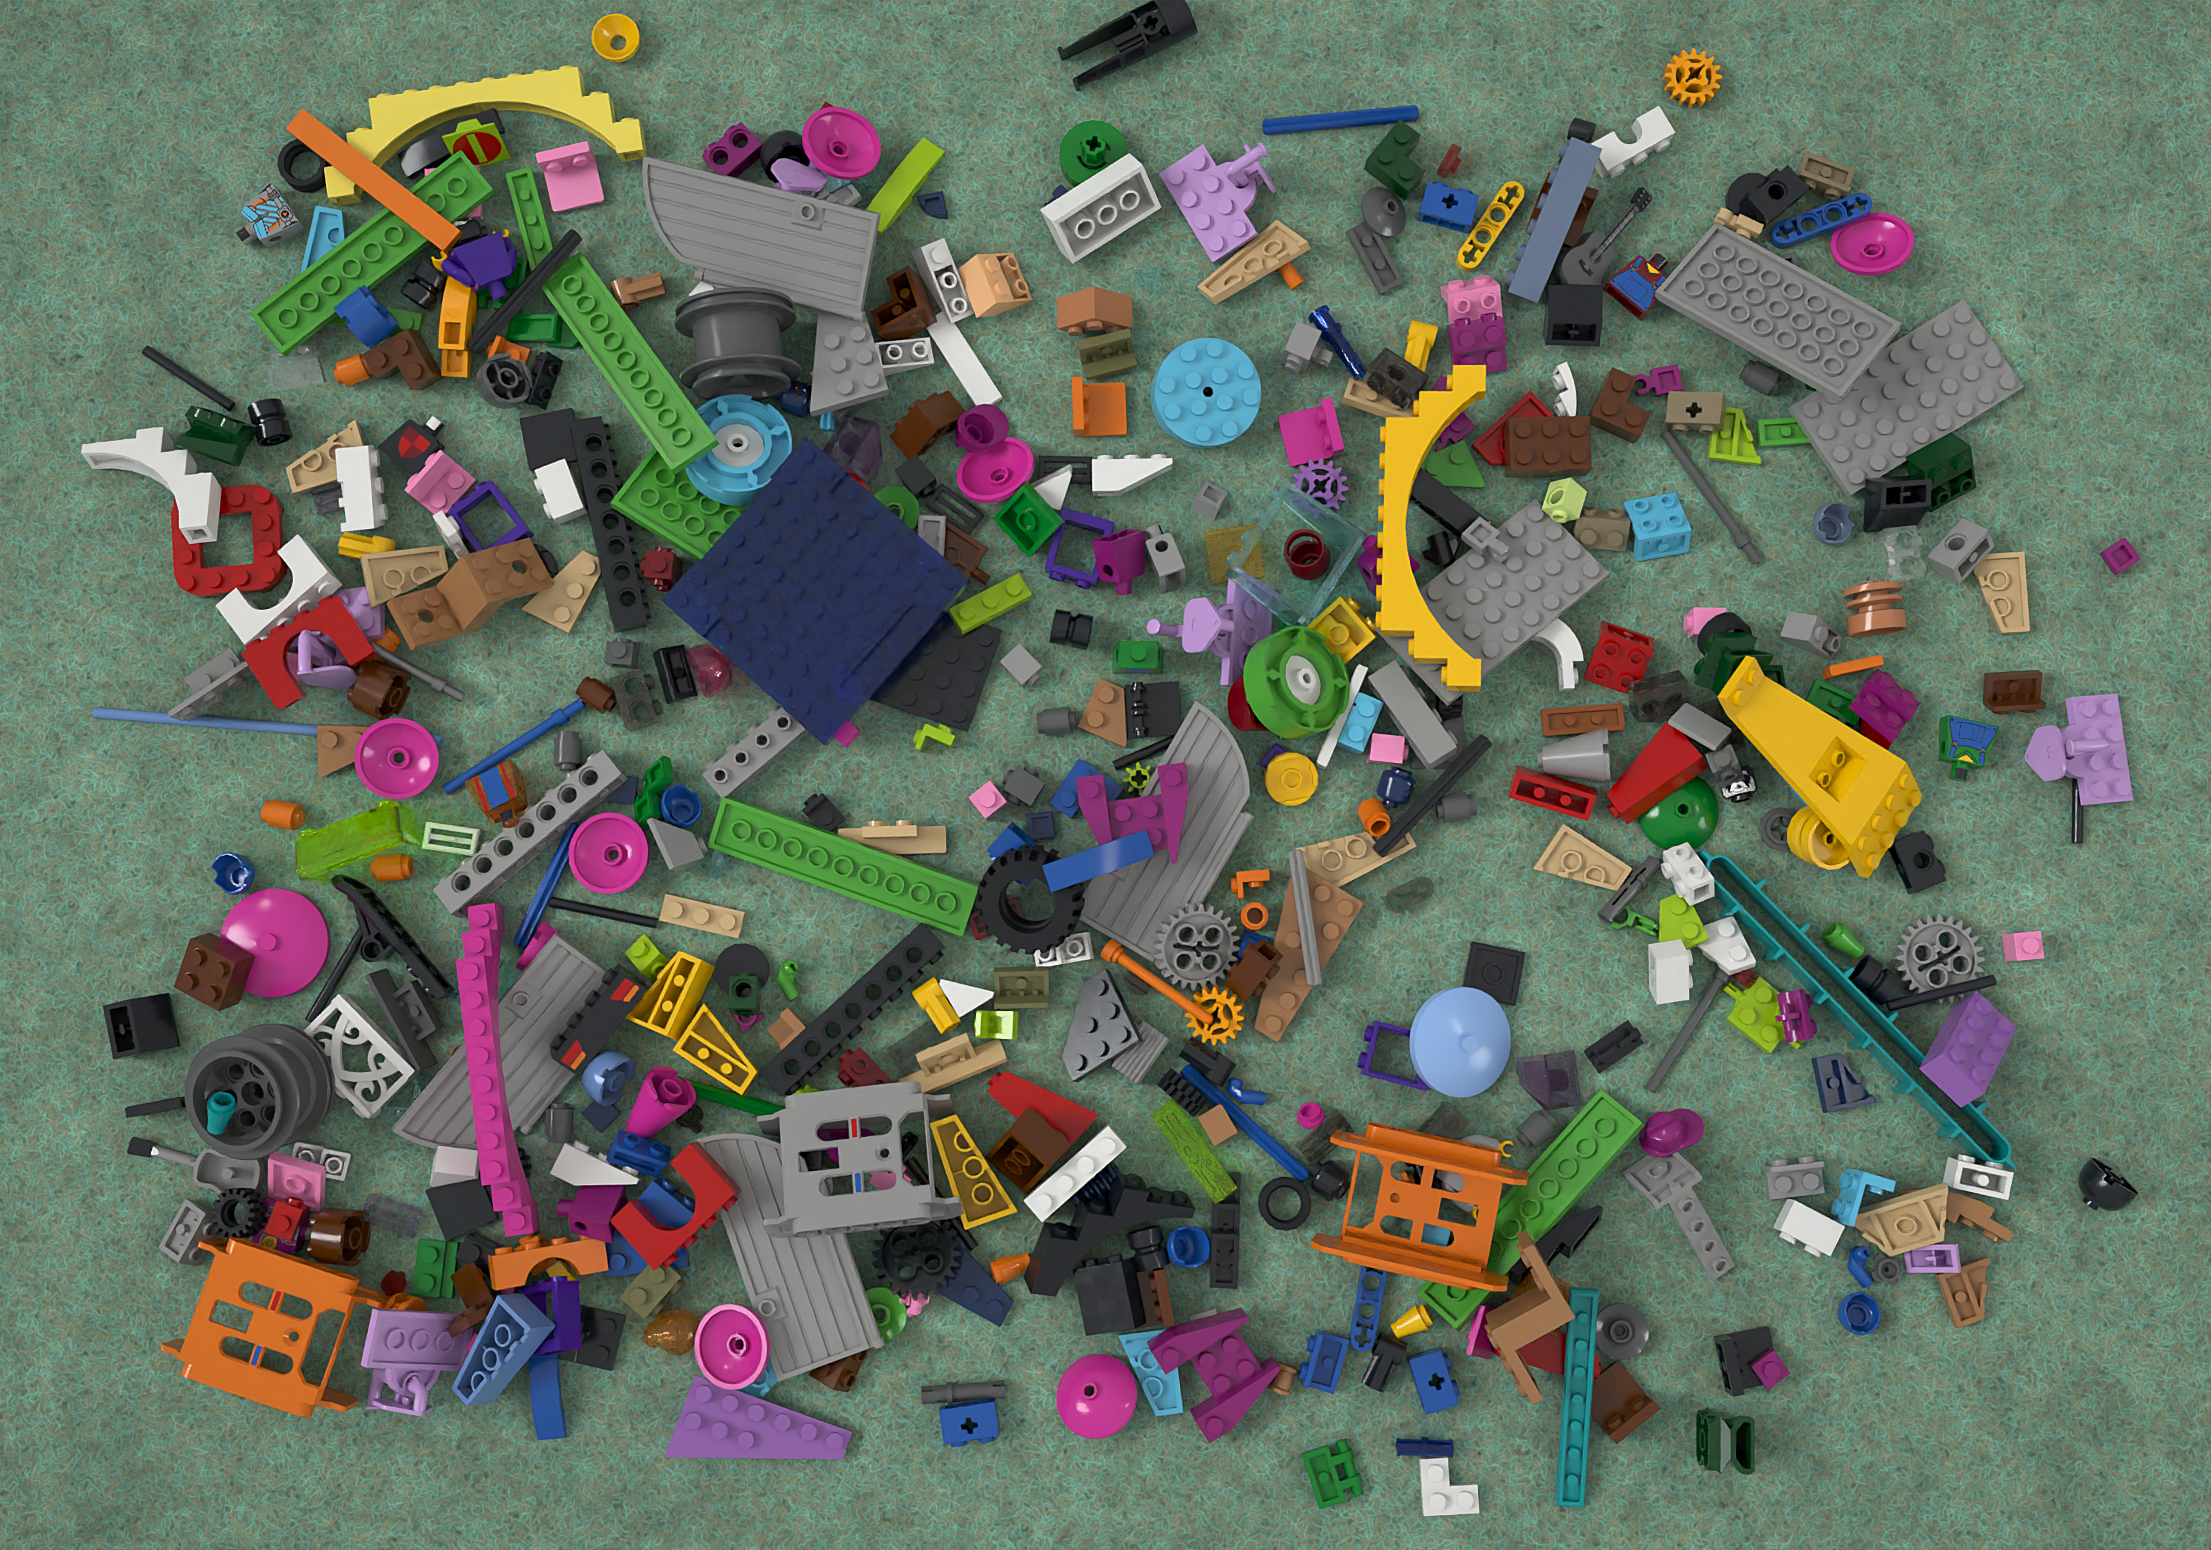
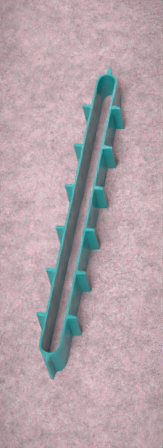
(1949, 1128)

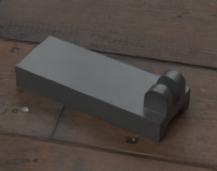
(1374, 258)

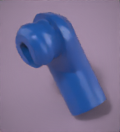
(1245, 1096)
(1856, 1263)

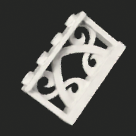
(394, 1061)

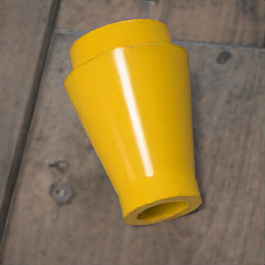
(1412, 1322)

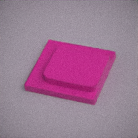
(1478, 1340)

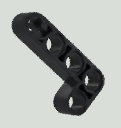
(1442, 504)

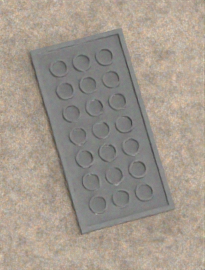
(1778, 311)
(1908, 398)
(1502, 606)

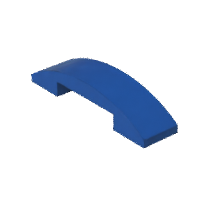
(546, 1396)

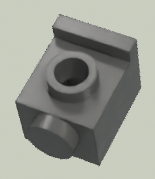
(622, 653)
(1724, 766)

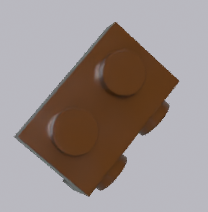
(2013, 691)
(841, 1373)

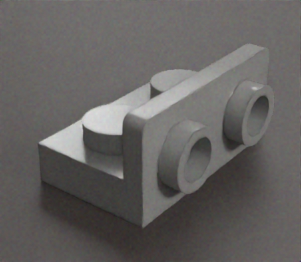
(1794, 1178)
(187, 1229)

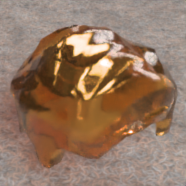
(672, 1331)

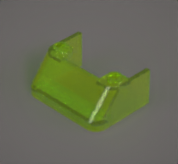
(354, 839)

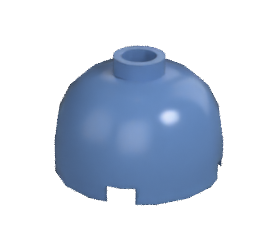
(606, 1076)

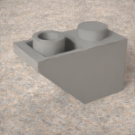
(1811, 635)

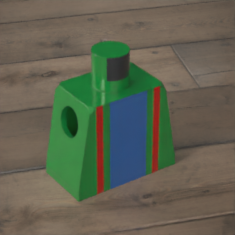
(1137, 657)

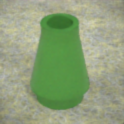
(1842, 939)

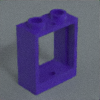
(480, 493)
(1084, 522)
(1366, 1057)
(565, 1310)

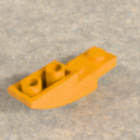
(455, 329)

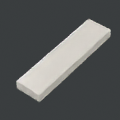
(963, 362)
(1335, 731)

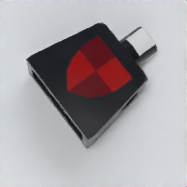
(413, 444)

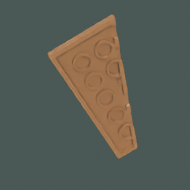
(1332, 916)

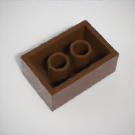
(1547, 446)
(1027, 1150)

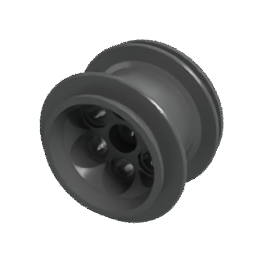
(737, 342)
(283, 1085)

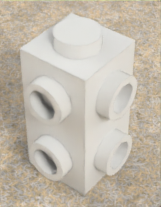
(1688, 874)

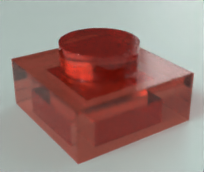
(1450, 162)

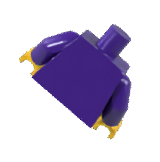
(482, 263)

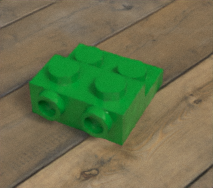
(1028, 520)

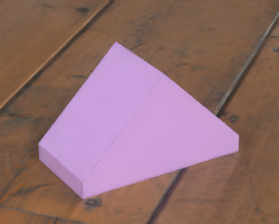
(1934, 1258)

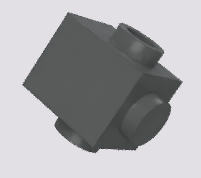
(1023, 786)

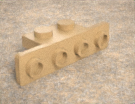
(900, 839)
(954, 1062)

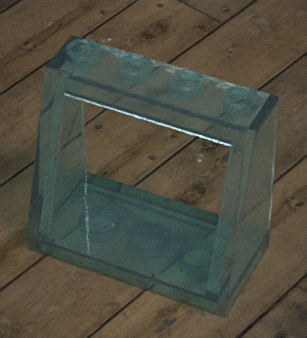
(1326, 522)

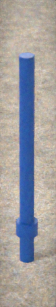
(558, 718)

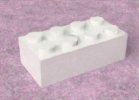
(1101, 208)

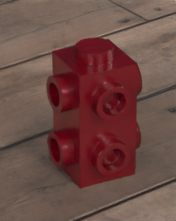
(662, 568)
(860, 1070)

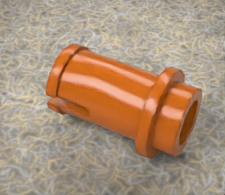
(1290, 275)

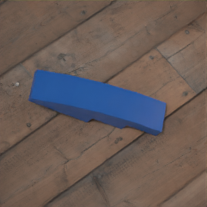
(1098, 860)

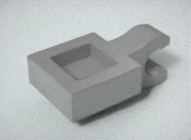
(1484, 537)

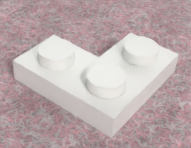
(1439, 1495)

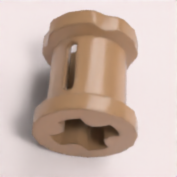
(1282, 1381)

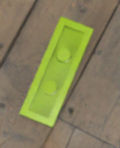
(990, 603)

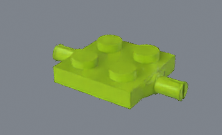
(1755, 1014)

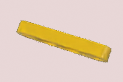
(1491, 227)

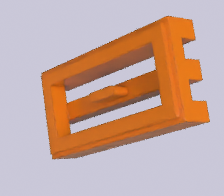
(1852, 666)

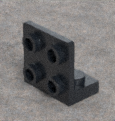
(1735, 1354)

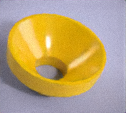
(611, 27)

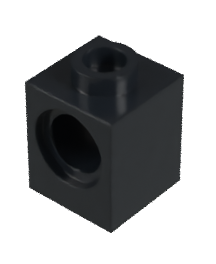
(916, 477)

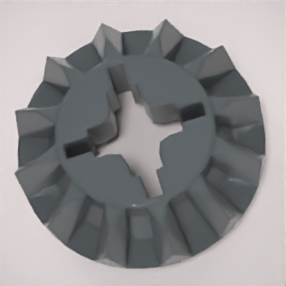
(1771, 820)

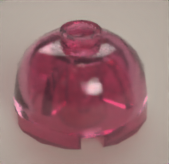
(710, 668)

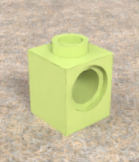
(1564, 500)

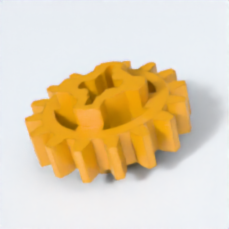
(1696, 89)
(1225, 1018)

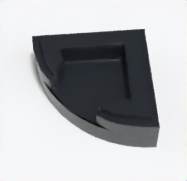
(547, 558)

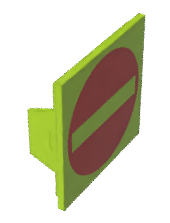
(478, 142)

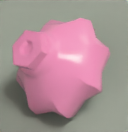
(914, 1307)

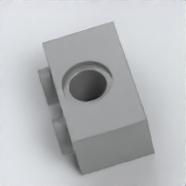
(1960, 551)

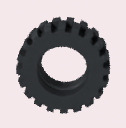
(1009, 926)

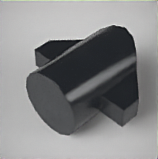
(1441, 550)

